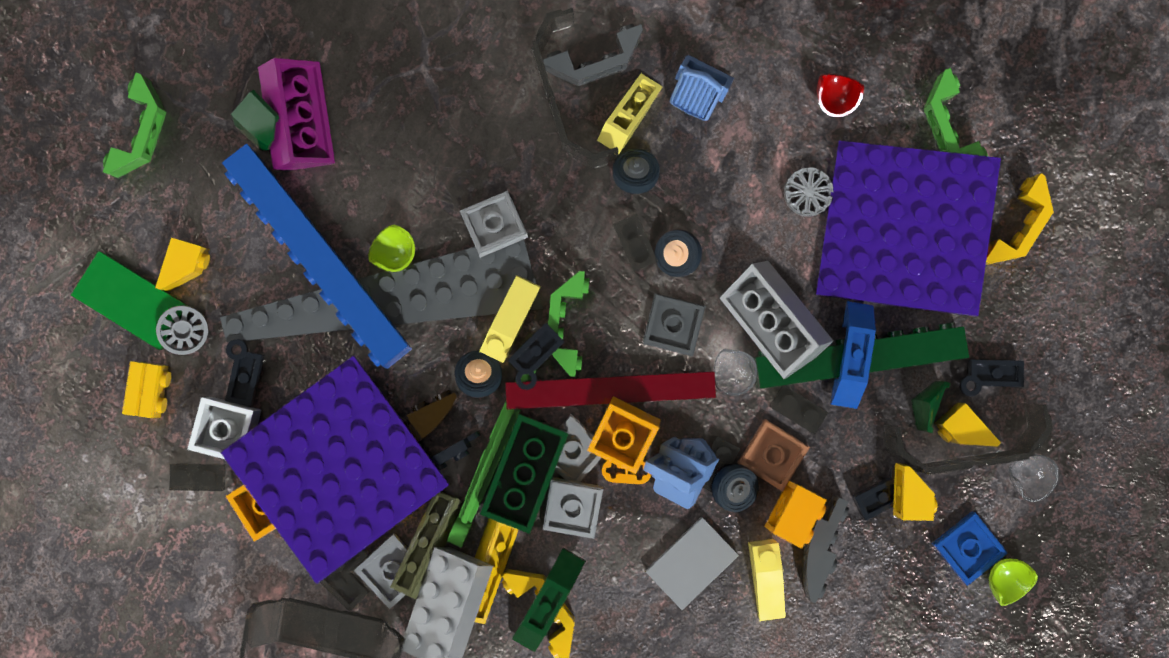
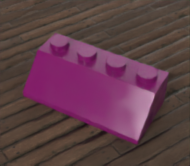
(298, 97)

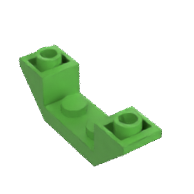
(938, 116)
(143, 144)
(574, 289)

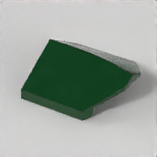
(256, 120)
(926, 405)

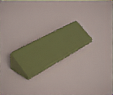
(431, 533)

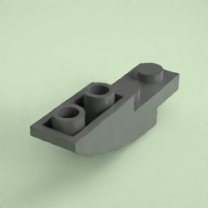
(816, 558)

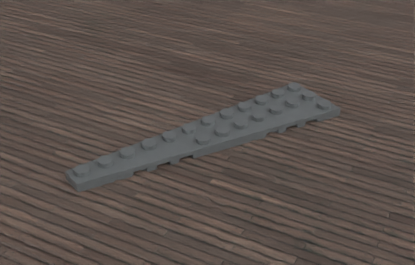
(422, 292)

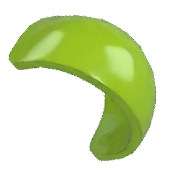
(392, 249)
(1011, 580)

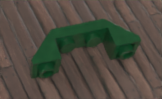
(549, 600)

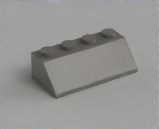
(775, 318)

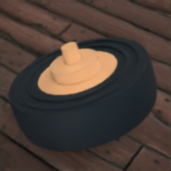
(678, 253)
(478, 374)

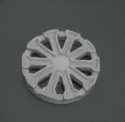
(808, 192)
(182, 330)

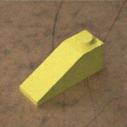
(629, 113)
(510, 319)
(767, 579)

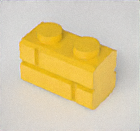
(146, 389)

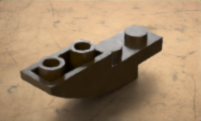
(428, 417)

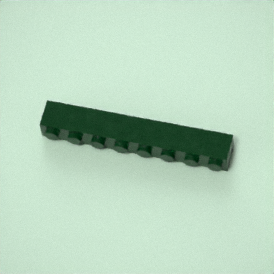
(887, 354)

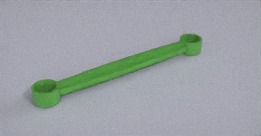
(485, 472)

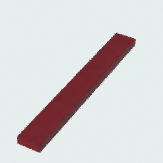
(601, 390)

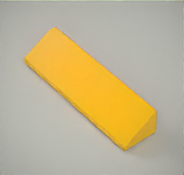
(494, 550)

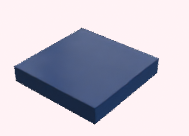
(969, 548)

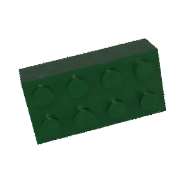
(524, 473)

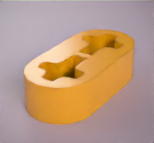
(629, 478)

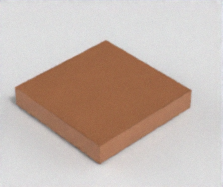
(773, 455)

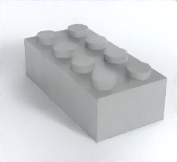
(446, 605)

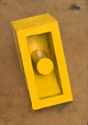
(182, 264)
(964, 427)
(912, 496)

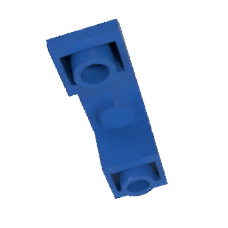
(856, 356)

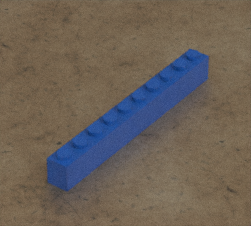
(317, 257)

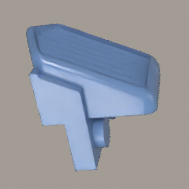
(699, 88)
(681, 469)

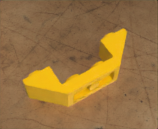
(1037, 196)
(519, 583)

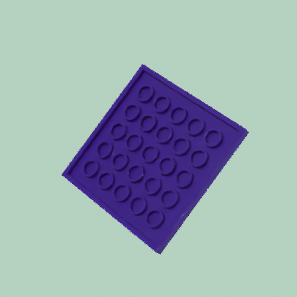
(908, 227)
(334, 469)

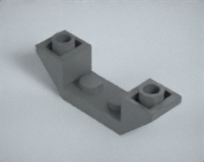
(561, 65)

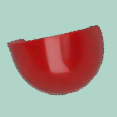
(838, 94)

